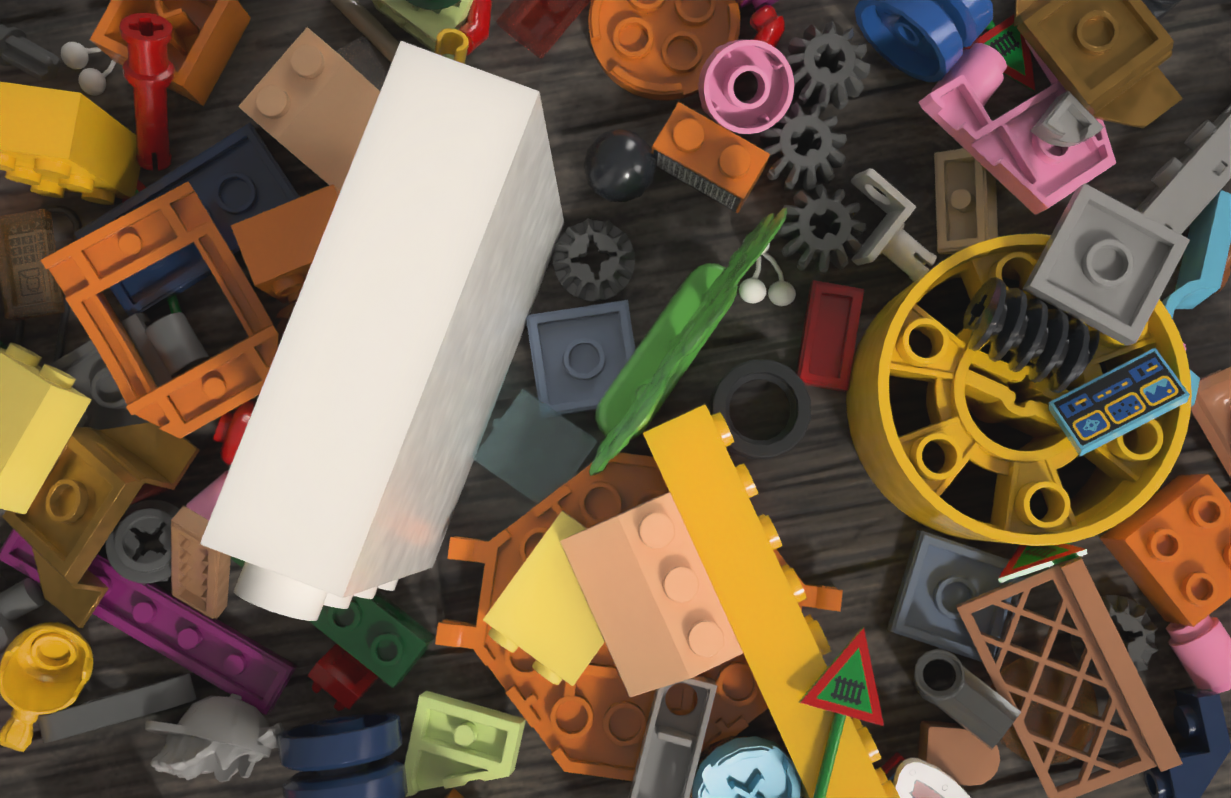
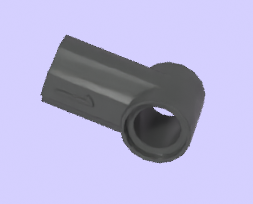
(968, 700)

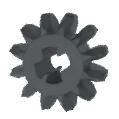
(830, 51)
(822, 148)
(839, 235)

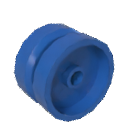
(923, 35)

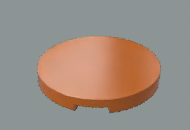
(659, 44)

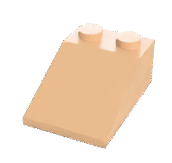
(313, 106)

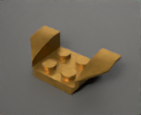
(1103, 55)
(85, 501)

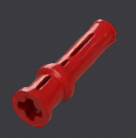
(150, 75)

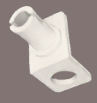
(889, 235)

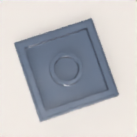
(579, 353)
(938, 579)

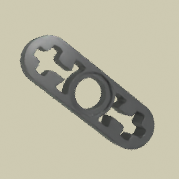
(117, 708)

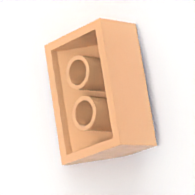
(651, 596)

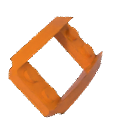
(132, 245)

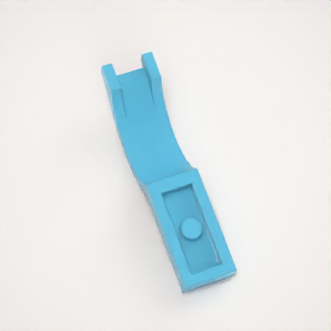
(1203, 261)

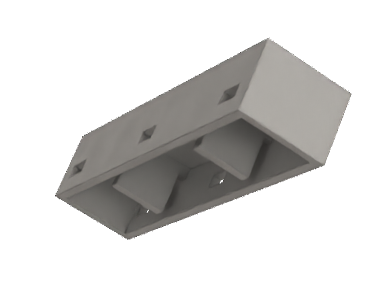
(1195, 179)
(672, 744)

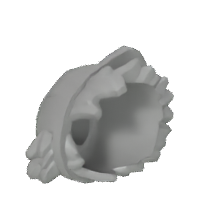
(215, 737)

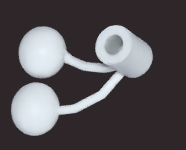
(90, 79)
(753, 290)

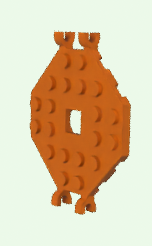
(595, 722)

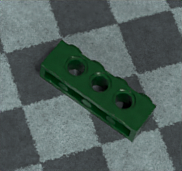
(375, 635)

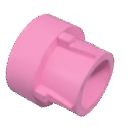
(773, 91)

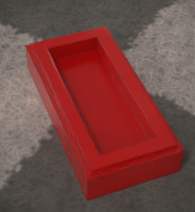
(829, 335)

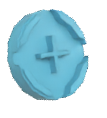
(747, 770)

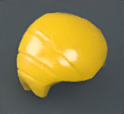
(41, 675)

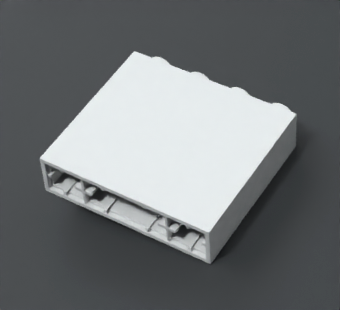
(393, 342)

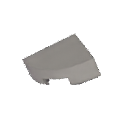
(1066, 123)

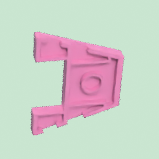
(1008, 149)

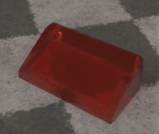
(539, 22)

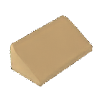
(963, 201)

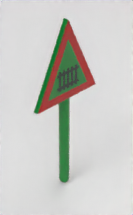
(1013, 48)
(1034, 558)
(846, 690)

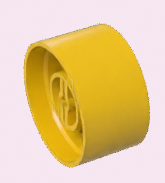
(960, 379)

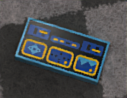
(1118, 401)

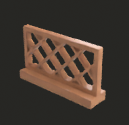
(1111, 661)

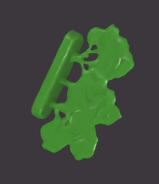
(674, 344)

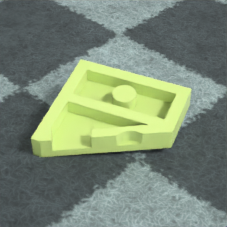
(459, 743)

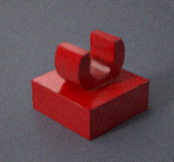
(341, 677)

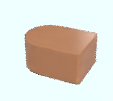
(957, 752)

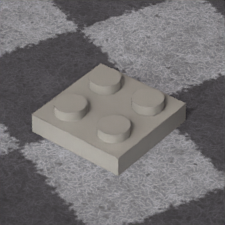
(1106, 264)

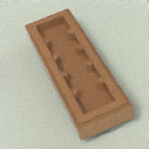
(197, 571)

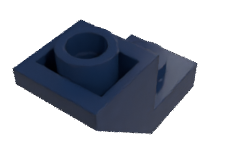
(1207, 744)

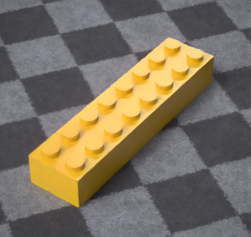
(761, 599)

